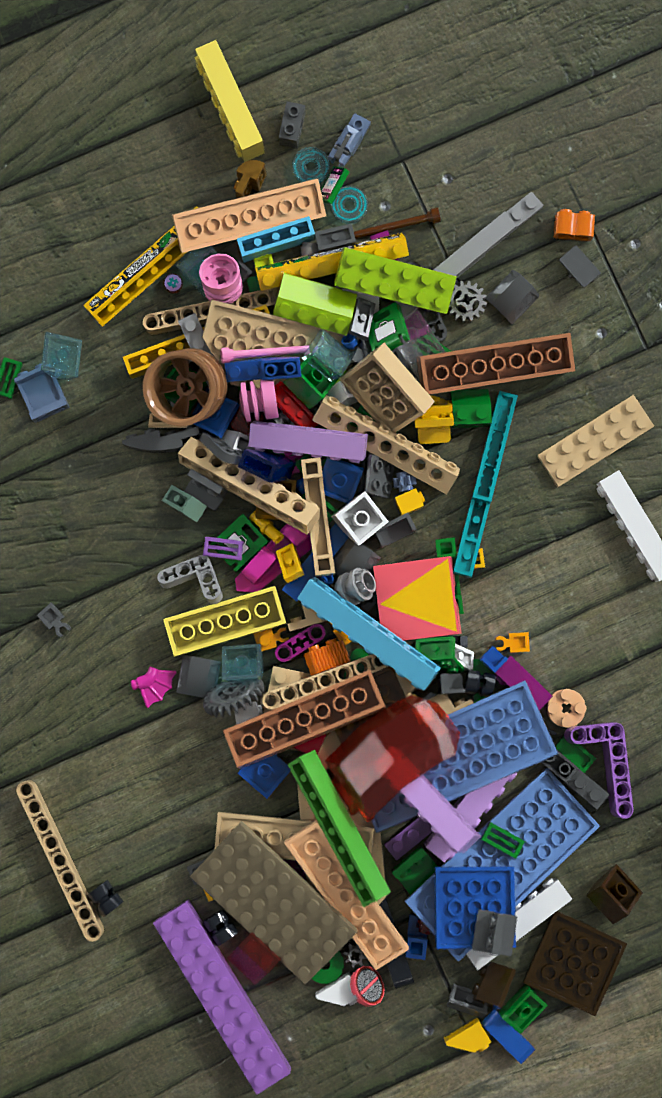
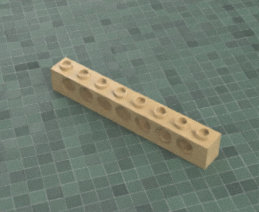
(390, 453)
(252, 493)

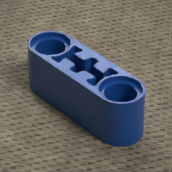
(507, 1036)

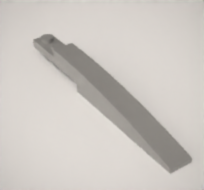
(486, 239)

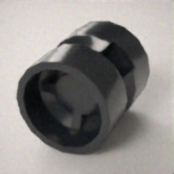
(473, 680)
(105, 898)
(225, 932)

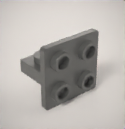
(376, 477)
(205, 490)
(494, 932)

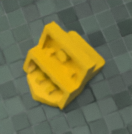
(435, 422)

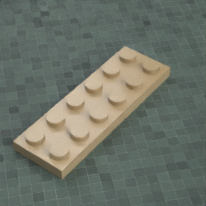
(595, 441)

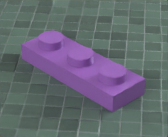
(408, 837)

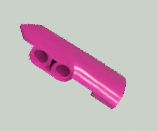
(265, 564)

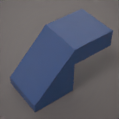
(415, 940)

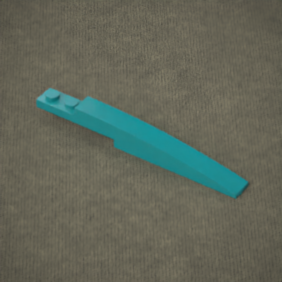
(485, 484)

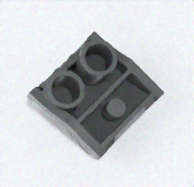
(513, 296)
(354, 556)
(197, 676)

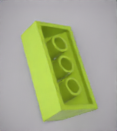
(315, 304)

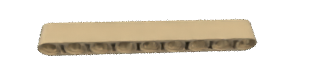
(198, 309)
(314, 681)
(60, 870)

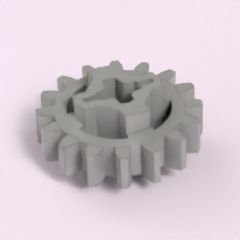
(473, 298)

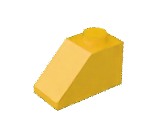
(469, 1037)

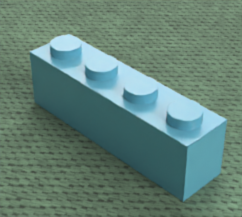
(276, 239)

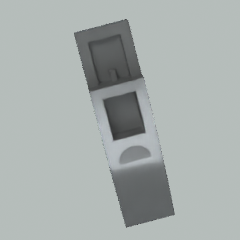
(154, 442)
(576, 780)

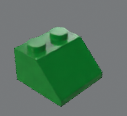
(311, 386)
(471, 408)

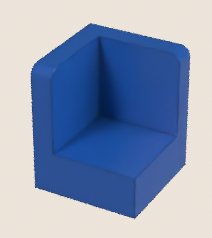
(493, 659)

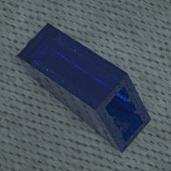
(267, 465)

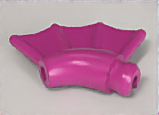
(153, 684)

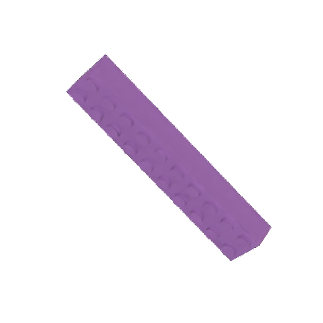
(222, 996)

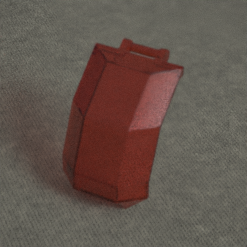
(391, 753)

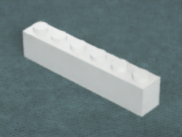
(634, 522)
(530, 914)

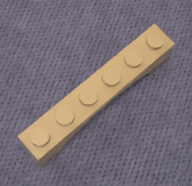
(320, 532)

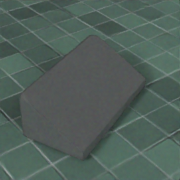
(461, 1000)

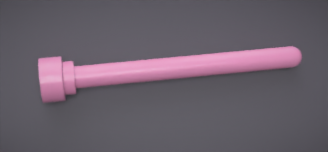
(229, 355)

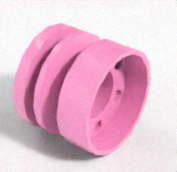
(221, 278)
(259, 400)

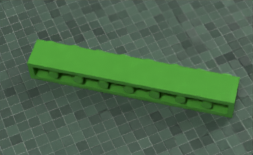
(339, 828)

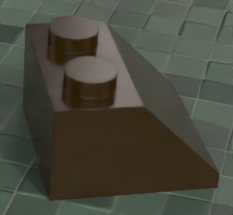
(614, 894)
(493, 985)

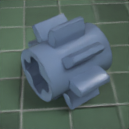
(404, 482)

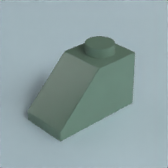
(184, 503)

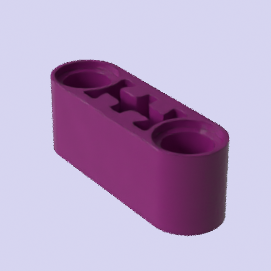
(293, 640)

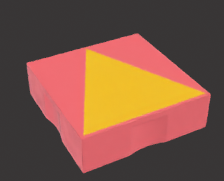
(418, 598)

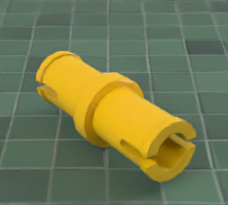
(266, 527)

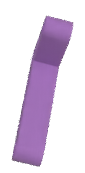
(611, 761)

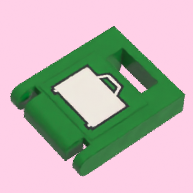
(388, 327)
(250, 548)

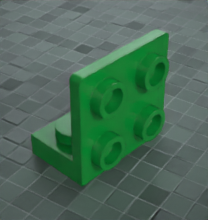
(441, 652)
(414, 869)

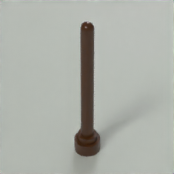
(431, 216)

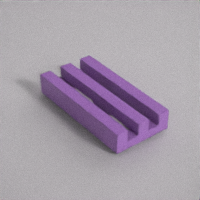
(206, 545)

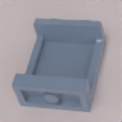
(41, 393)

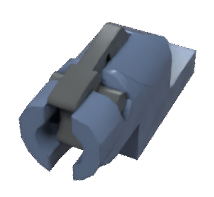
(349, 140)

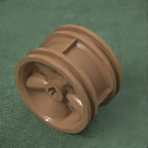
(156, 385)

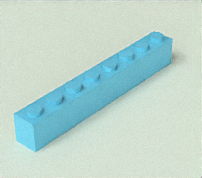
(368, 633)

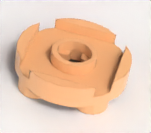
(555, 708)

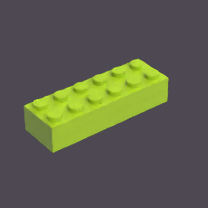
(394, 280)

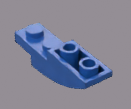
(263, 369)

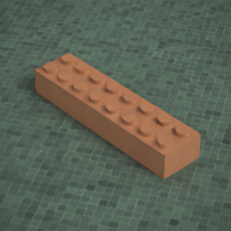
(496, 363)
(304, 719)

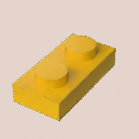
(289, 563)

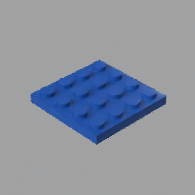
(460, 896)

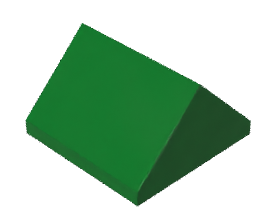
(522, 1008)

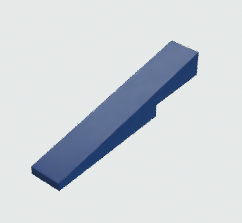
(296, 586)

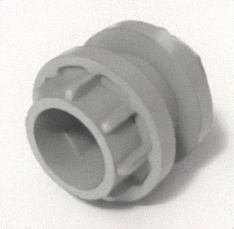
(356, 585)

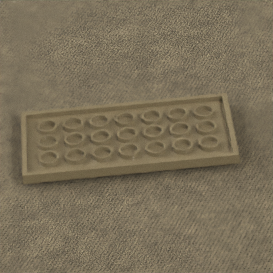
(273, 902)

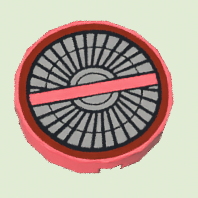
(367, 986)

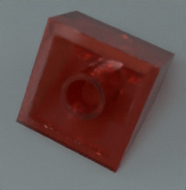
(253, 958)

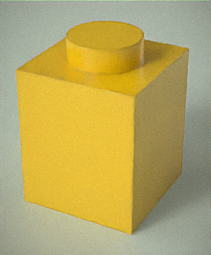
(409, 501)

